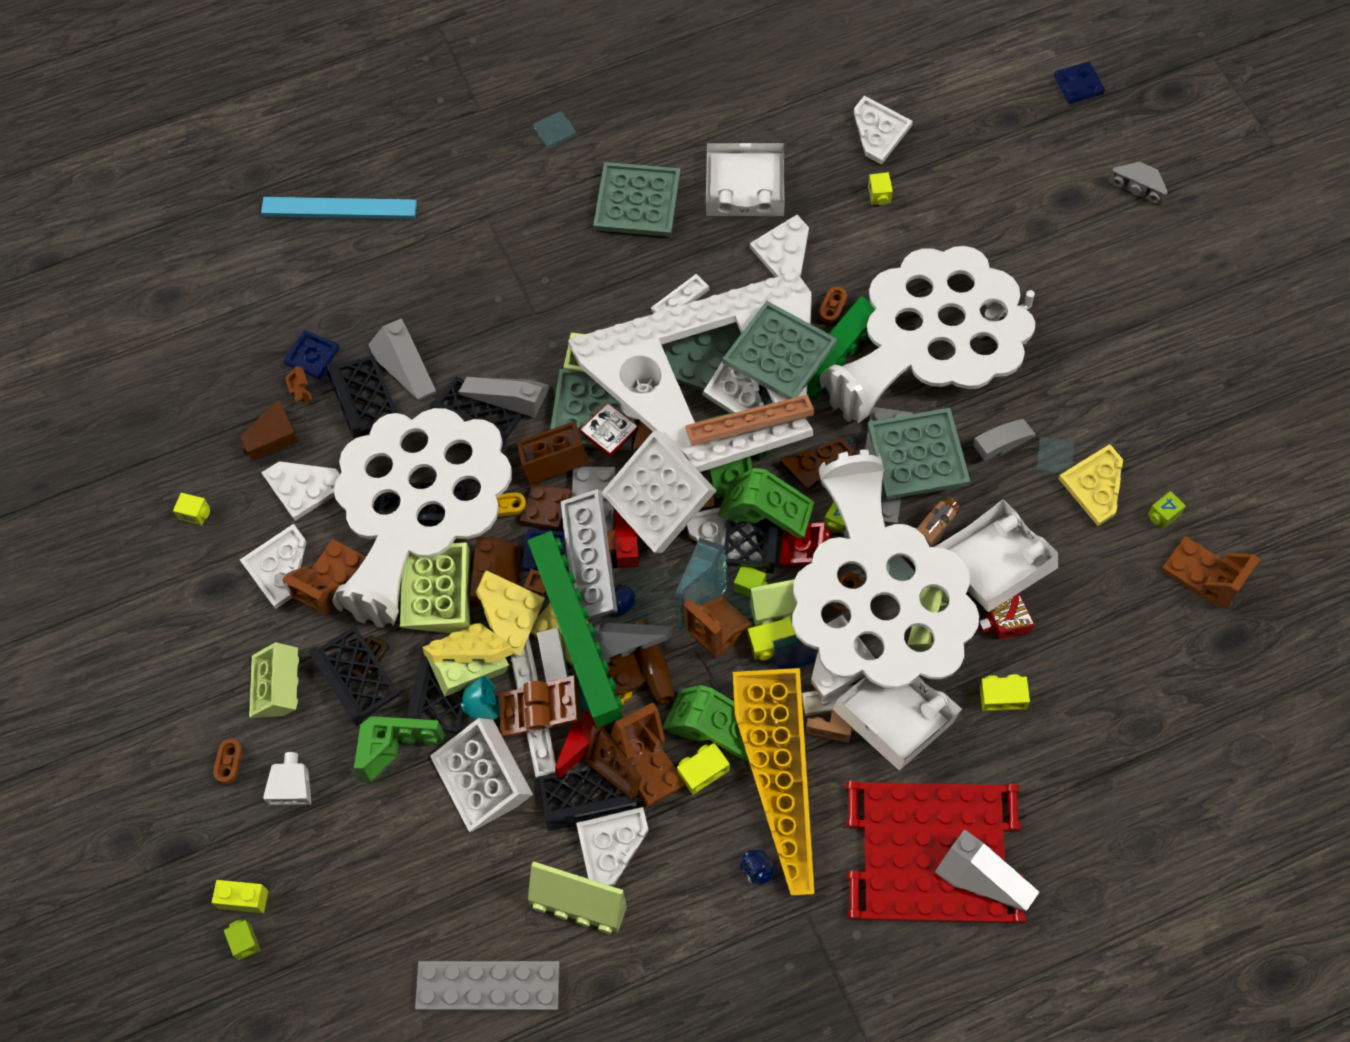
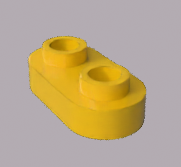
(506, 502)

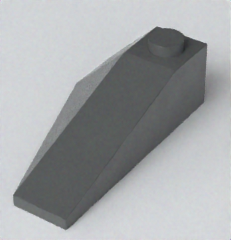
(626, 638)

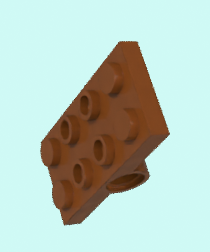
(539, 706)

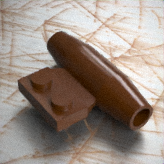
(640, 667)

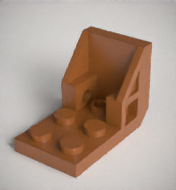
(1209, 575)
(318, 585)
(715, 624)
(641, 741)

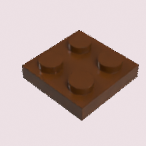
(544, 507)

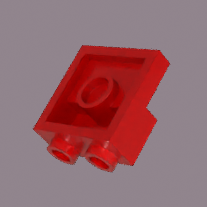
(801, 551)

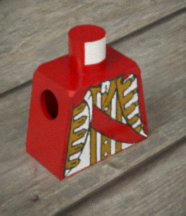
(1008, 619)

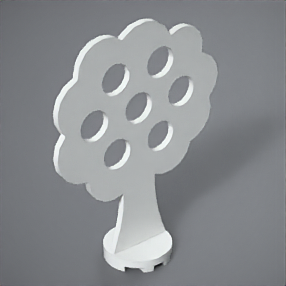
(862, 382)
(856, 490)
(376, 584)

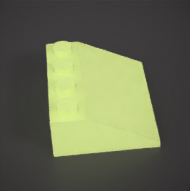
(437, 591)
(576, 898)

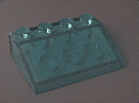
(703, 577)

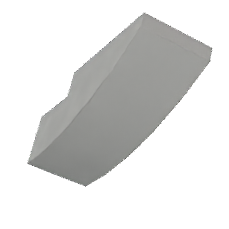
(1003, 438)

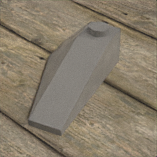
(398, 355)
(512, 394)
(979, 870)

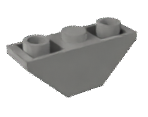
(1140, 181)

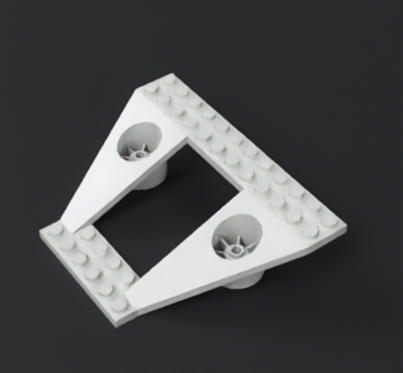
(637, 374)

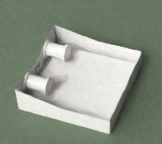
(745, 179)
(658, 491)
(1001, 555)
(899, 719)

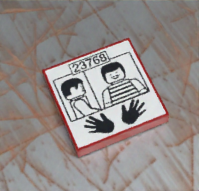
(609, 429)

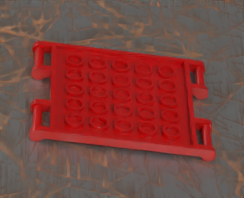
(908, 837)

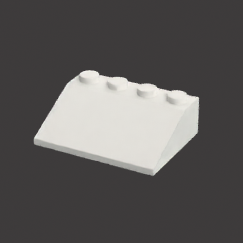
(481, 774)

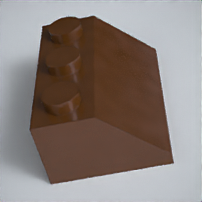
(552, 452)
(496, 557)

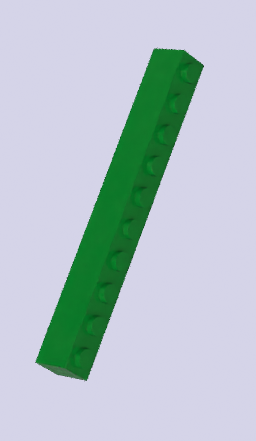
(849, 333)
(575, 630)

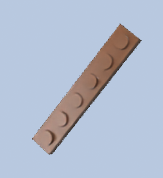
(749, 420)

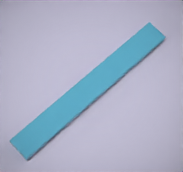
(339, 208)

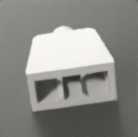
(288, 783)

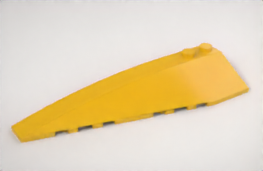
(773, 736)

